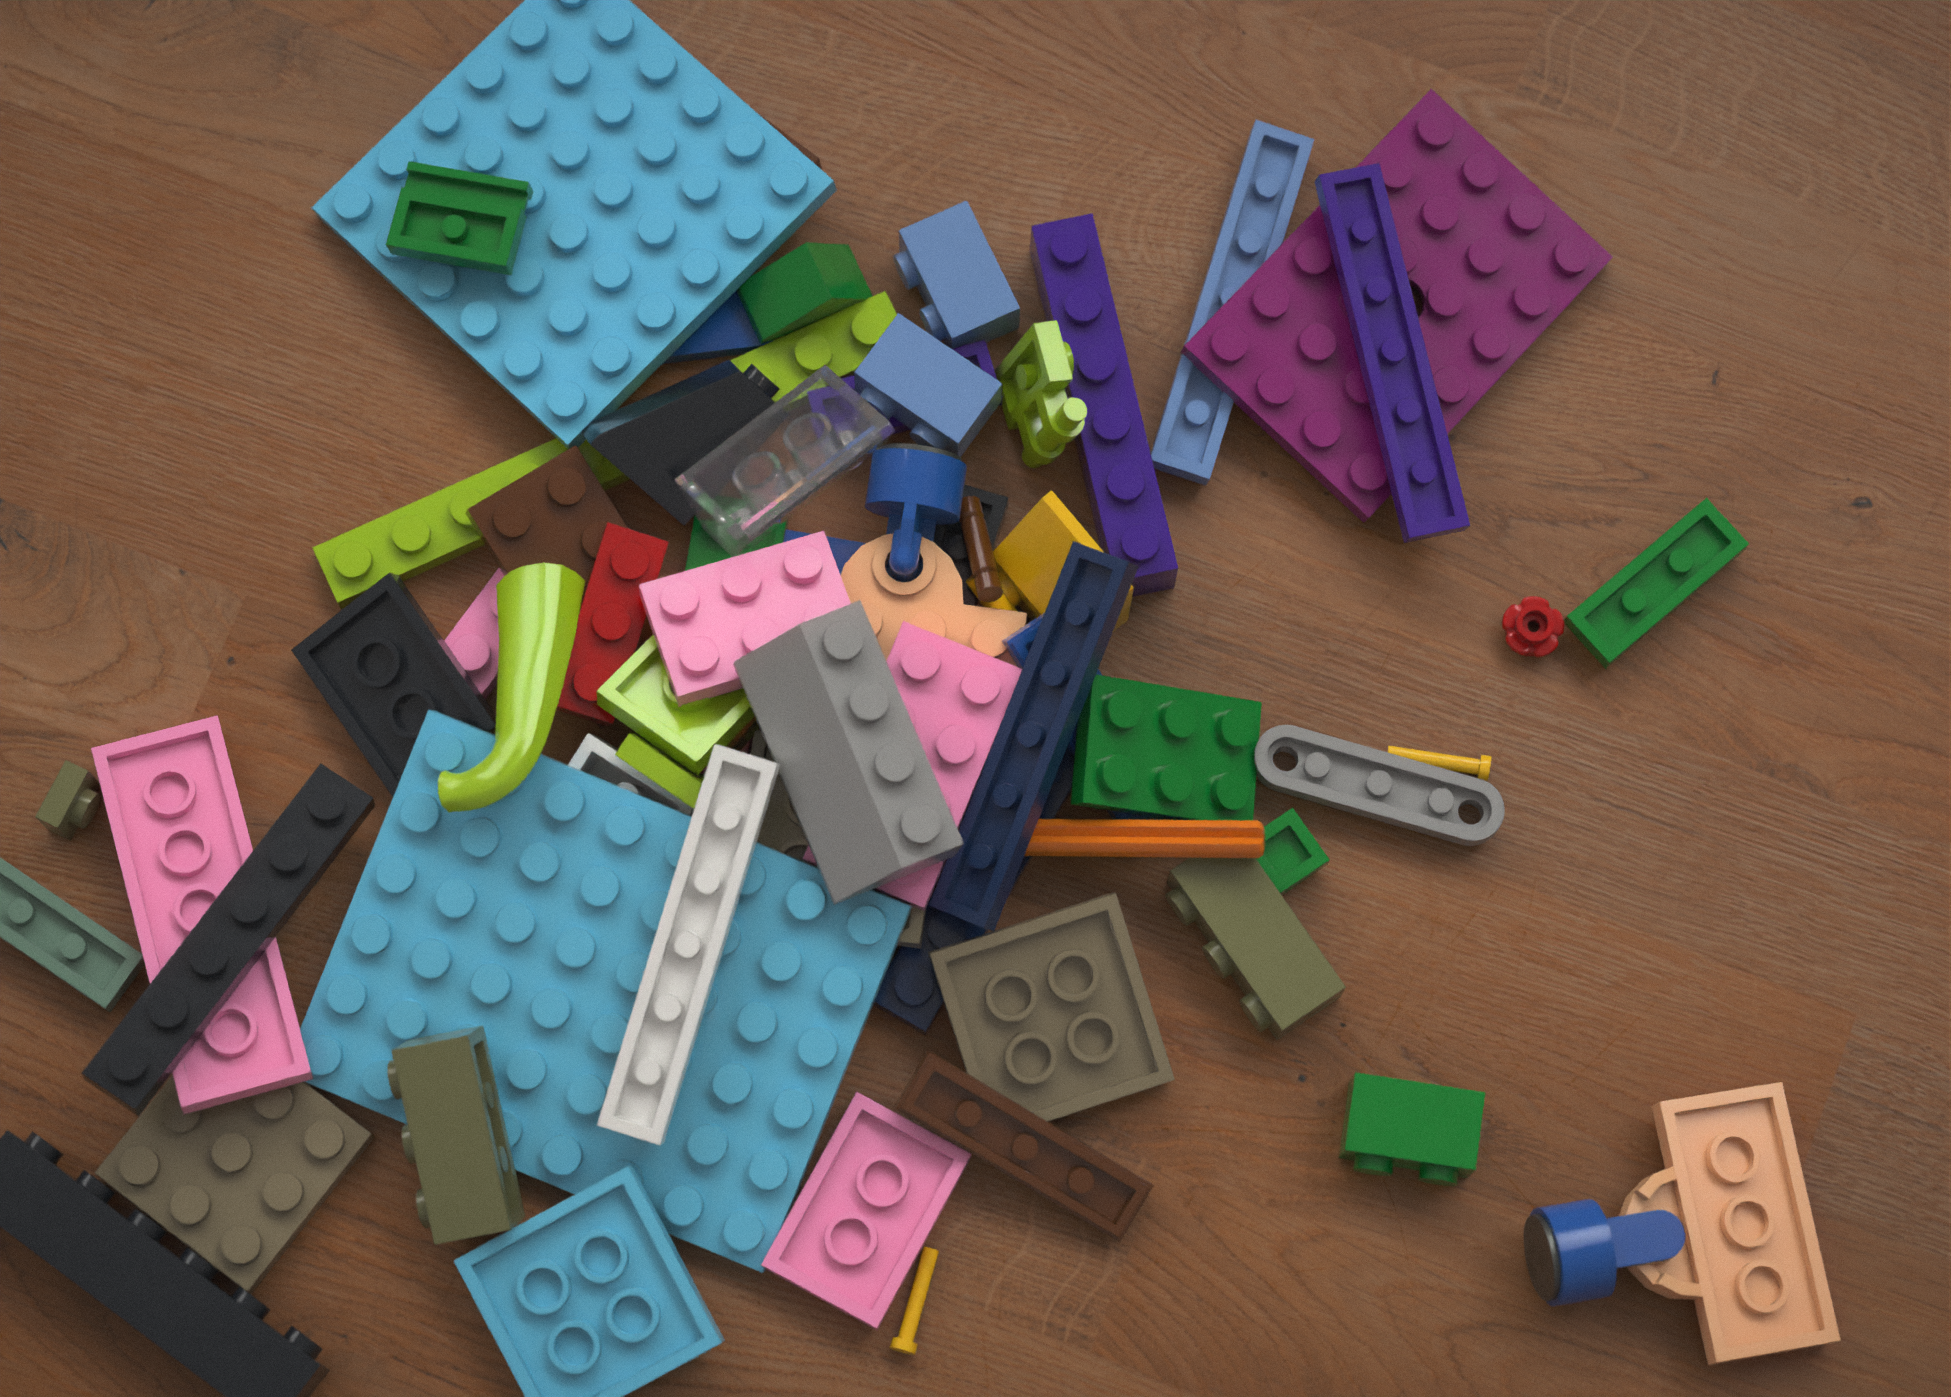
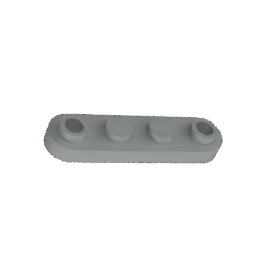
(1378, 785)

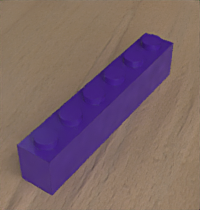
(1113, 439)

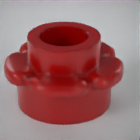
(1530, 643)

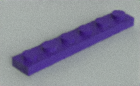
(1392, 353)

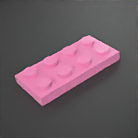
(956, 709)

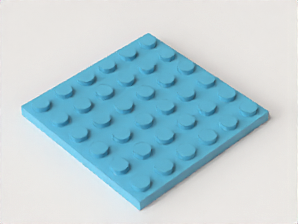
(640, 214)

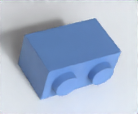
(956, 278)
(927, 387)

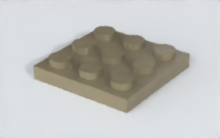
(1054, 1010)
(236, 1174)

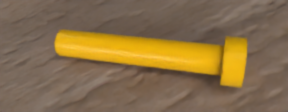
(1461, 764)
(905, 1341)

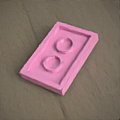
(734, 606)
(866, 1210)

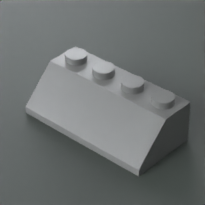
(848, 753)

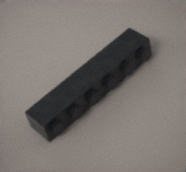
(147, 1283)

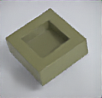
(70, 801)

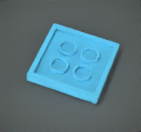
(590, 1295)

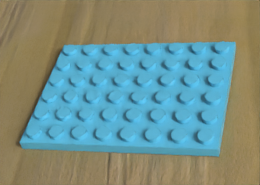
(542, 935)

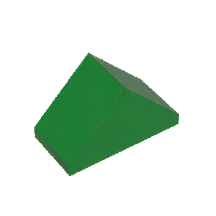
(802, 289)

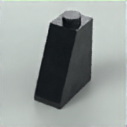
(678, 427)

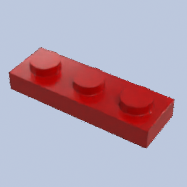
(609, 617)

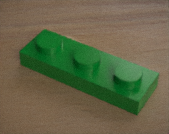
(1655, 583)

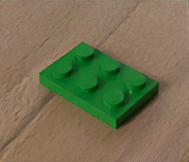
(1165, 752)

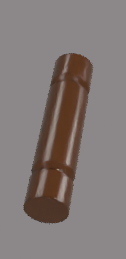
(979, 550)

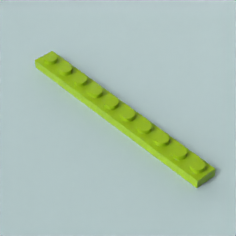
(438, 527)

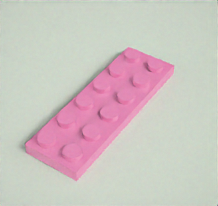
(177, 849)

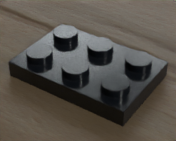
(384, 671)

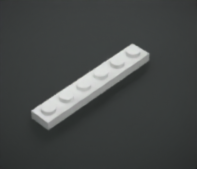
(688, 944)

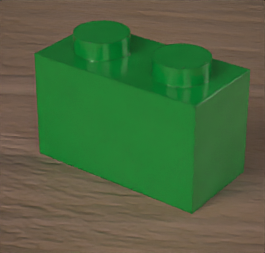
(1411, 1128)

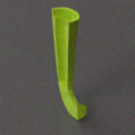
(536, 637)

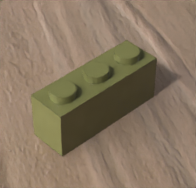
(1254, 940)
(456, 1135)

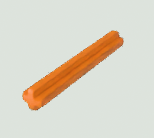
(1147, 838)

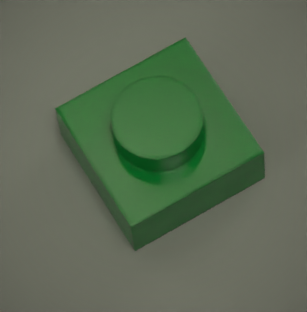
(1290, 852)

